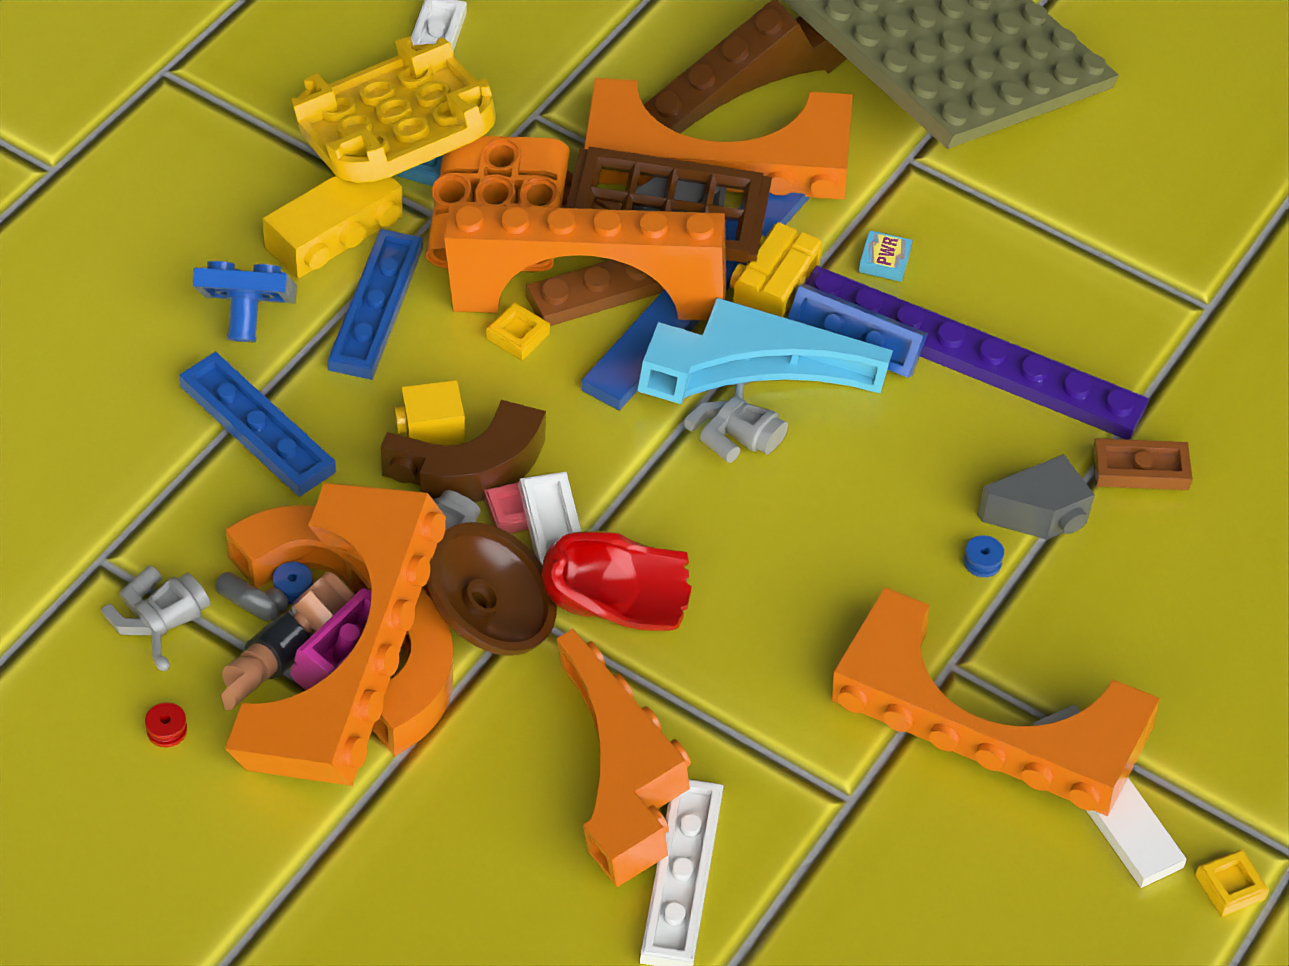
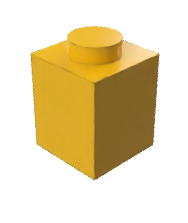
(432, 413)

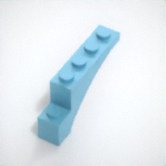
(755, 346)

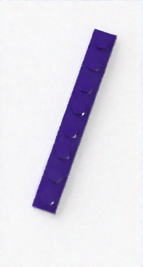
(1000, 361)

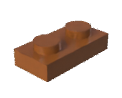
(1142, 464)

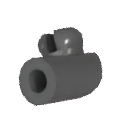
(243, 594)

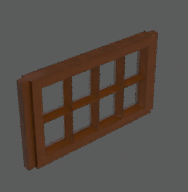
(749, 217)

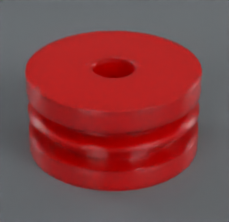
(166, 724)

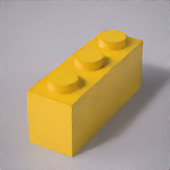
(330, 221)

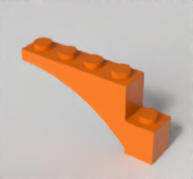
(636, 766)

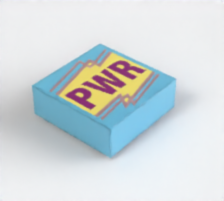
(885, 256)

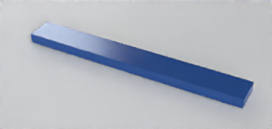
(619, 370)

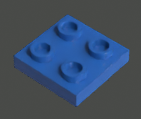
(245, 291)

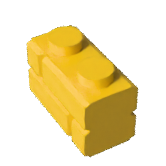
(781, 266)

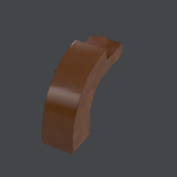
(489, 461)

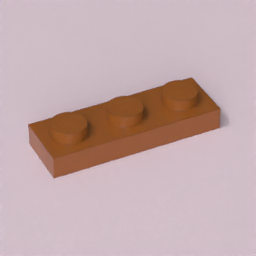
(589, 291)

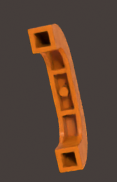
(424, 685)

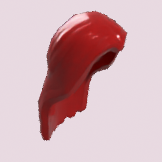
(617, 580)

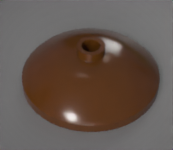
(490, 589)

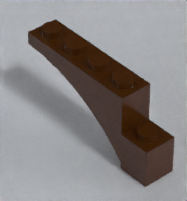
(755, 54)

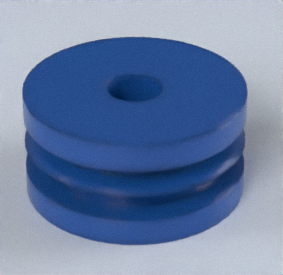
(983, 556)
(292, 580)

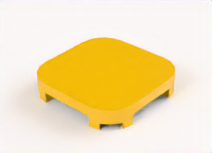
(394, 112)

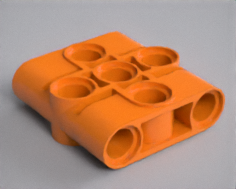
(476, 177)

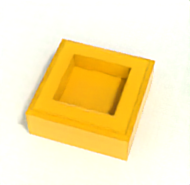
(518, 331)
(1231, 882)

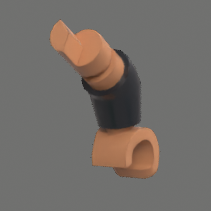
(275, 645)

